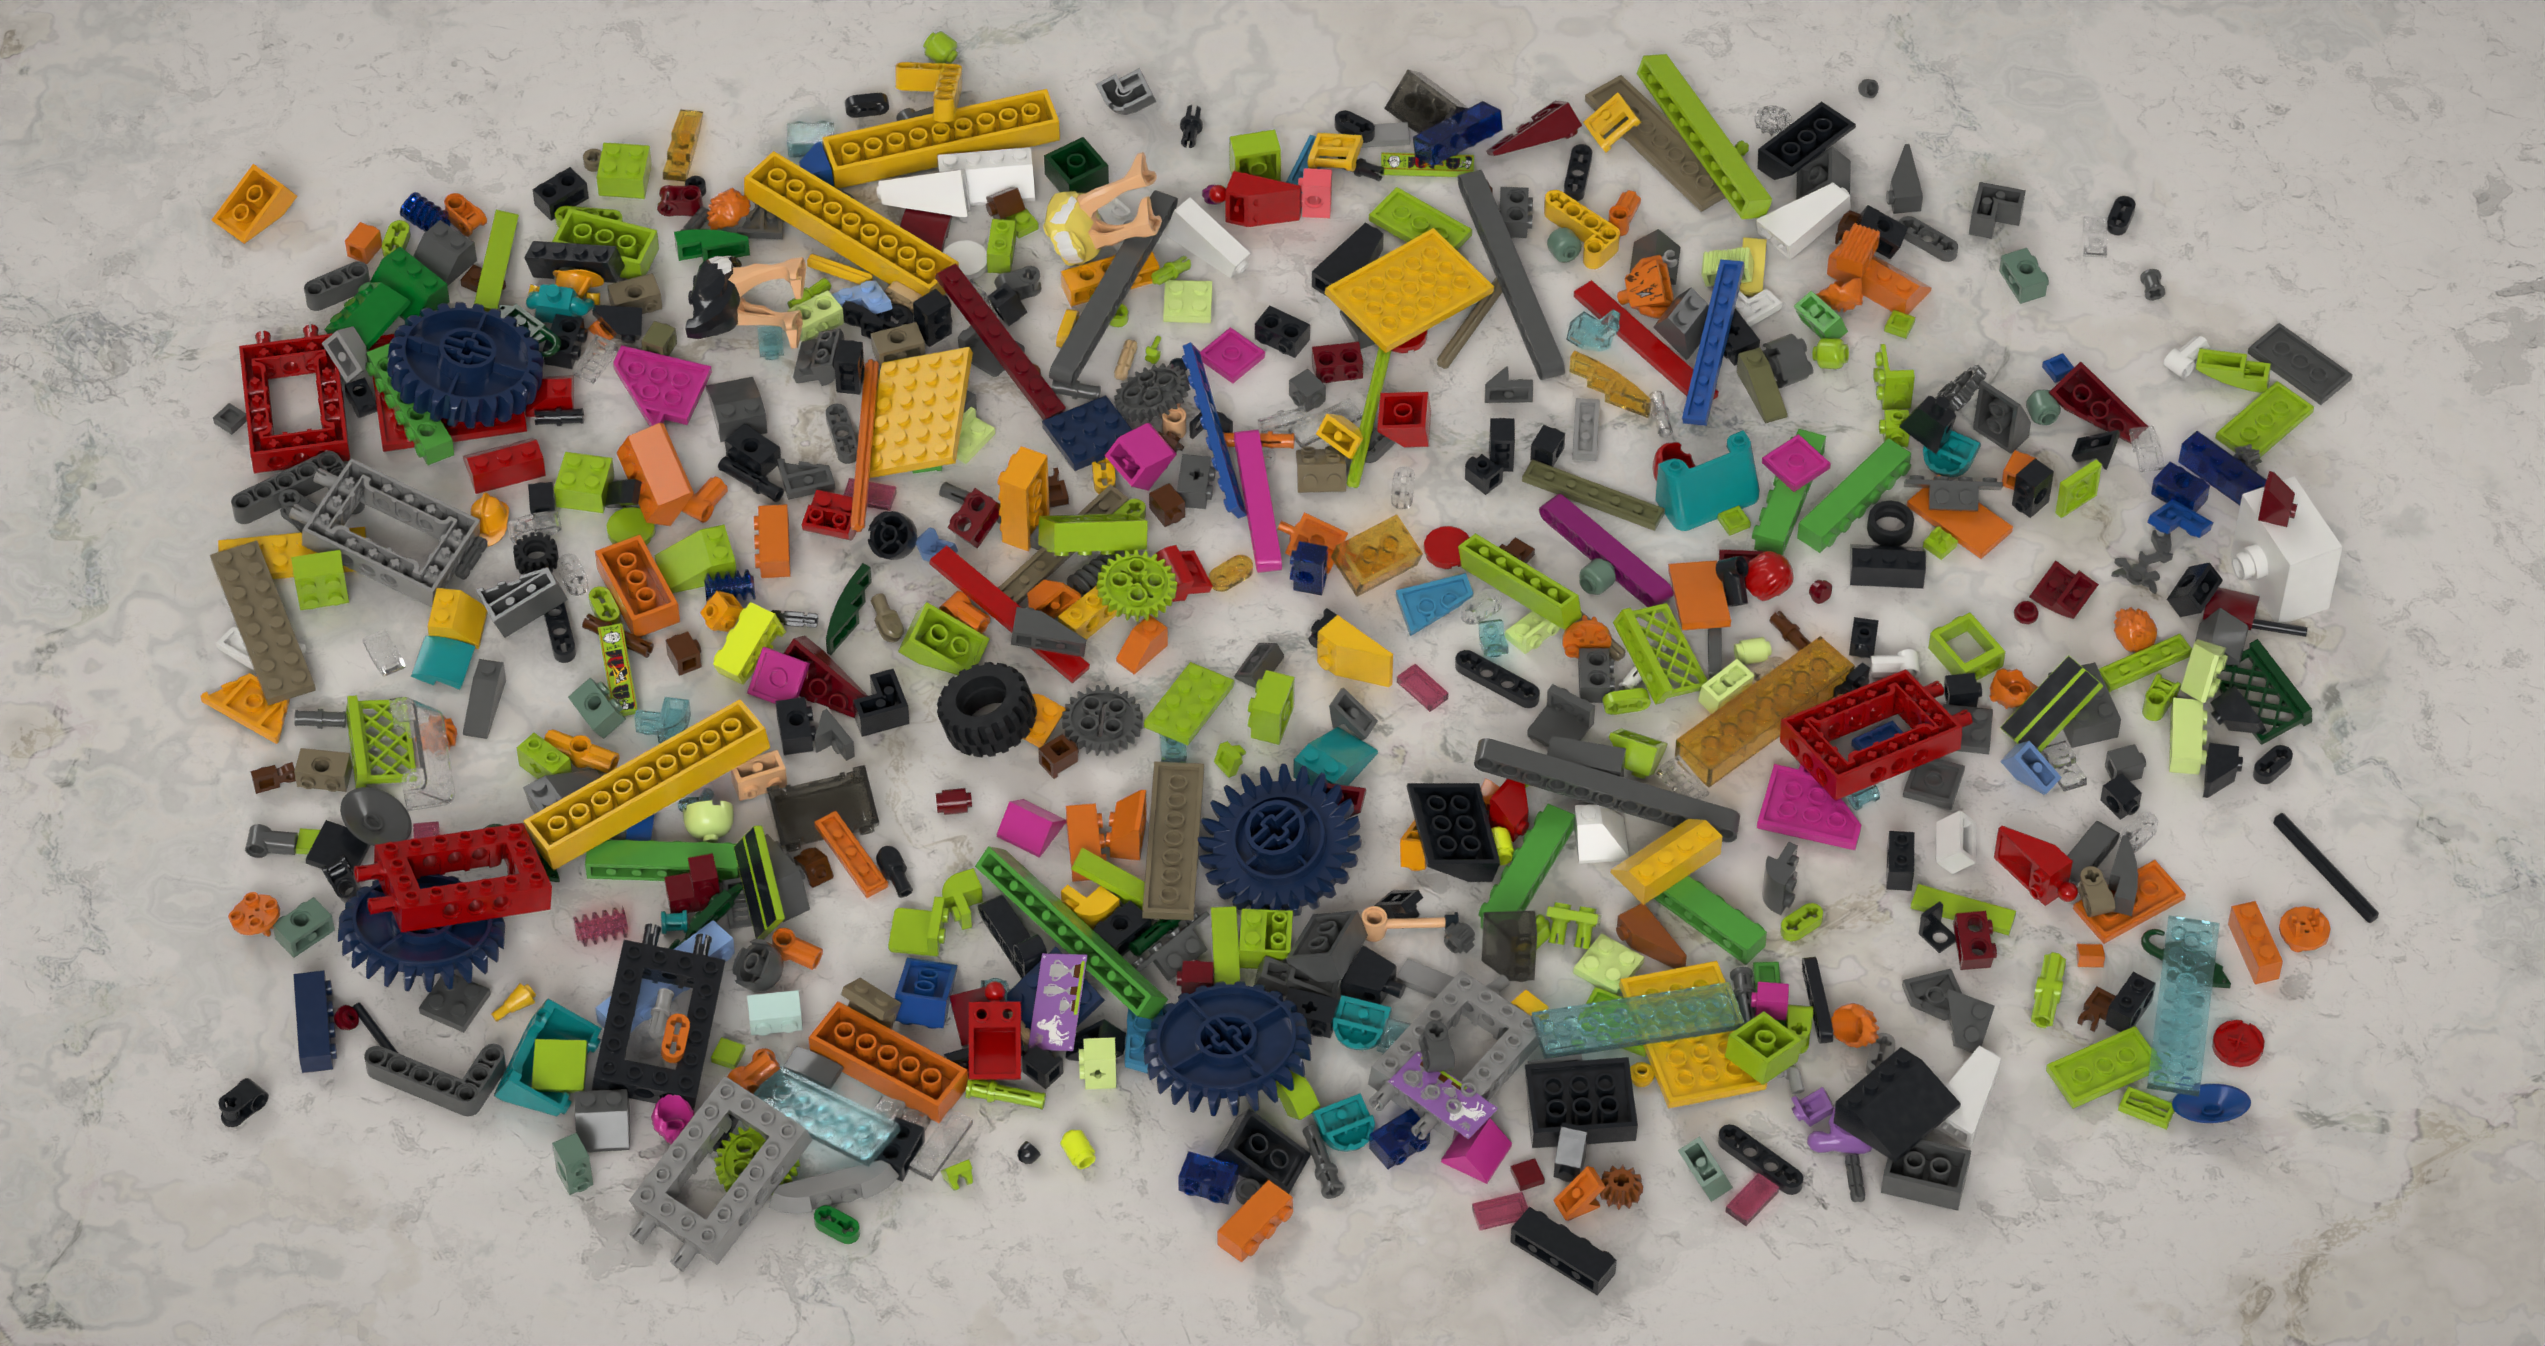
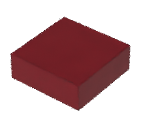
(1527, 1174)

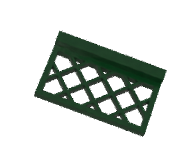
(2280, 686)

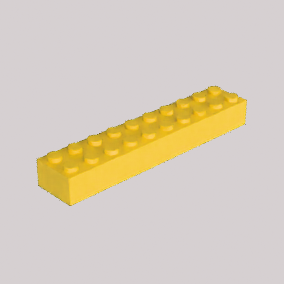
(915, 142)
(845, 225)
(646, 784)

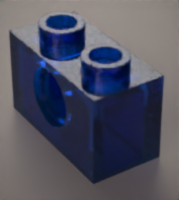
(2180, 485)
(1309, 568)
(1385, 1139)
(1222, 1178)

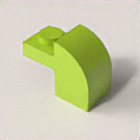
(960, 892)
(1301, 1100)

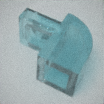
(1592, 333)
(671, 721)

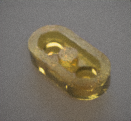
(1229, 573)

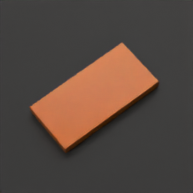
(1974, 530)
(1699, 595)
(2154, 895)

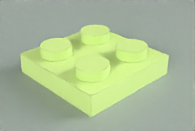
(1187, 301)
(1607, 964)

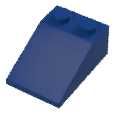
(925, 992)

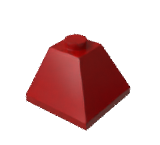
(553, 393)
(1510, 808)

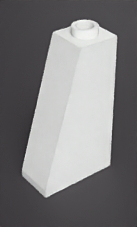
(931, 192)
(1804, 219)
(1207, 239)
(1972, 1088)

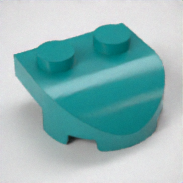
(1954, 457)
(1360, 1023)
(1345, 1124)

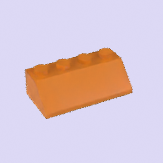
(1885, 284)
(654, 462)

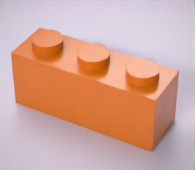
(772, 541)
(1083, 832)
(2255, 942)
(1255, 1221)

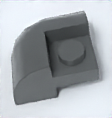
(1127, 93)

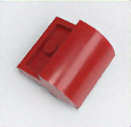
(829, 515)
(1188, 570)

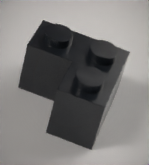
(883, 708)

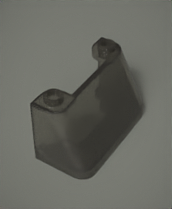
(800, 805)

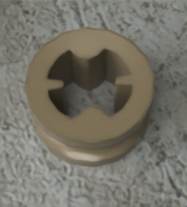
(590, 155)

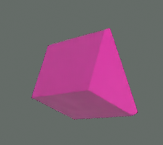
(1029, 826)
(1480, 1153)

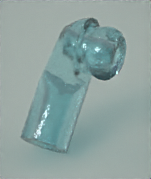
(705, 795)

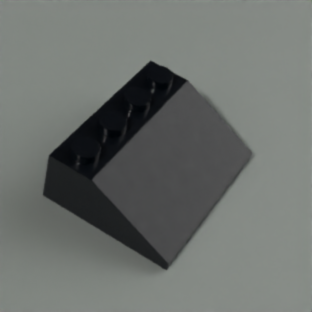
(1455, 830)
(1581, 1094)
(1895, 1105)

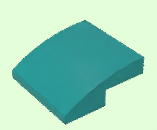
(443, 661)

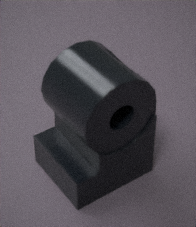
(360, 399)

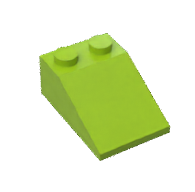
(694, 556)
(942, 641)

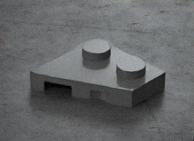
(762, 225)
(805, 478)
(1968, 1020)

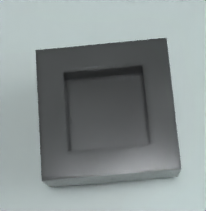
(230, 418)

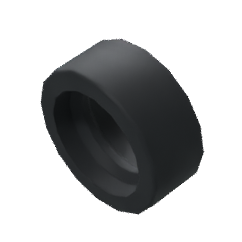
(1890, 509)

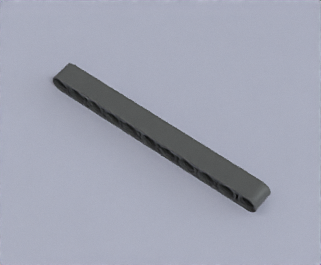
(1511, 275)
(1109, 296)
(1601, 787)

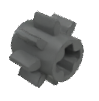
(2248, 456)
(1459, 938)

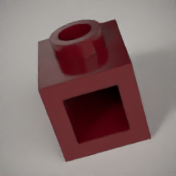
(1195, 974)

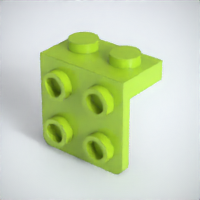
(1894, 386)
(919, 930)

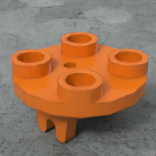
(1585, 635)
(255, 914)
(2295, 934)

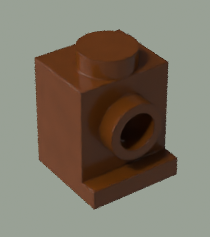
(1058, 755)

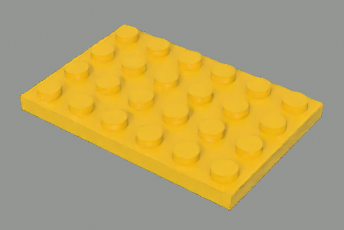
(1409, 290)
(919, 411)
(1690, 1067)

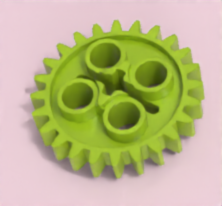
(1136, 585)
(733, 1162)

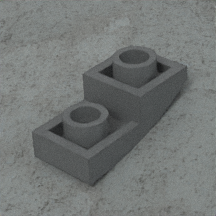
(814, 1067)

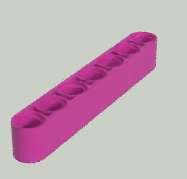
(1257, 501)

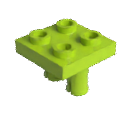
(1562, 915)

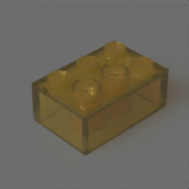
(1376, 555)

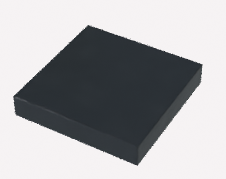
(334, 842)

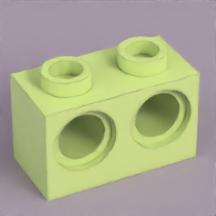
(819, 315)
(1725, 686)

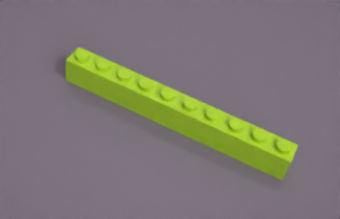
(1704, 136)

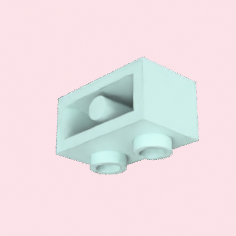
(774, 1012)

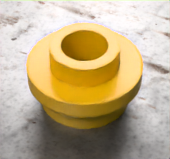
(1641, 1080)

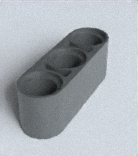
(335, 286)
(2092, 848)

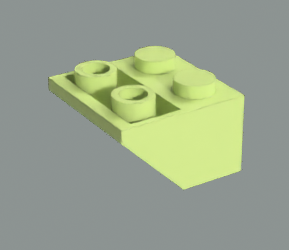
(2203, 669)

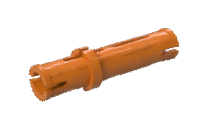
(1267, 440)

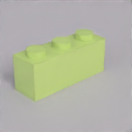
(2187, 736)

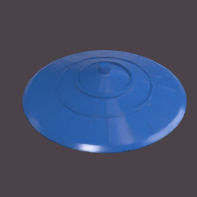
(2214, 1105)

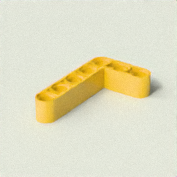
(939, 78)

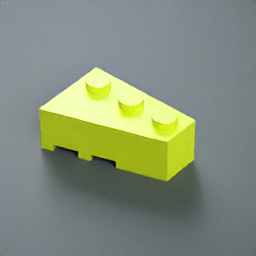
(745, 642)

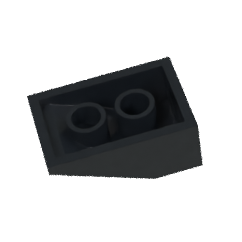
(1262, 1151)

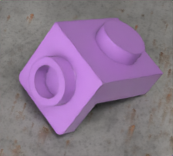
(1813, 1107)

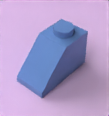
(2031, 767)

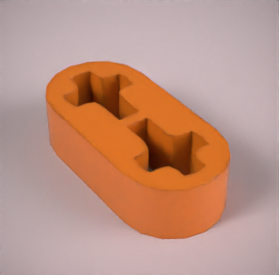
(670, 1037)

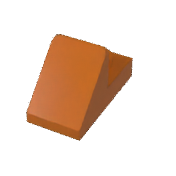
(1580, 1194)

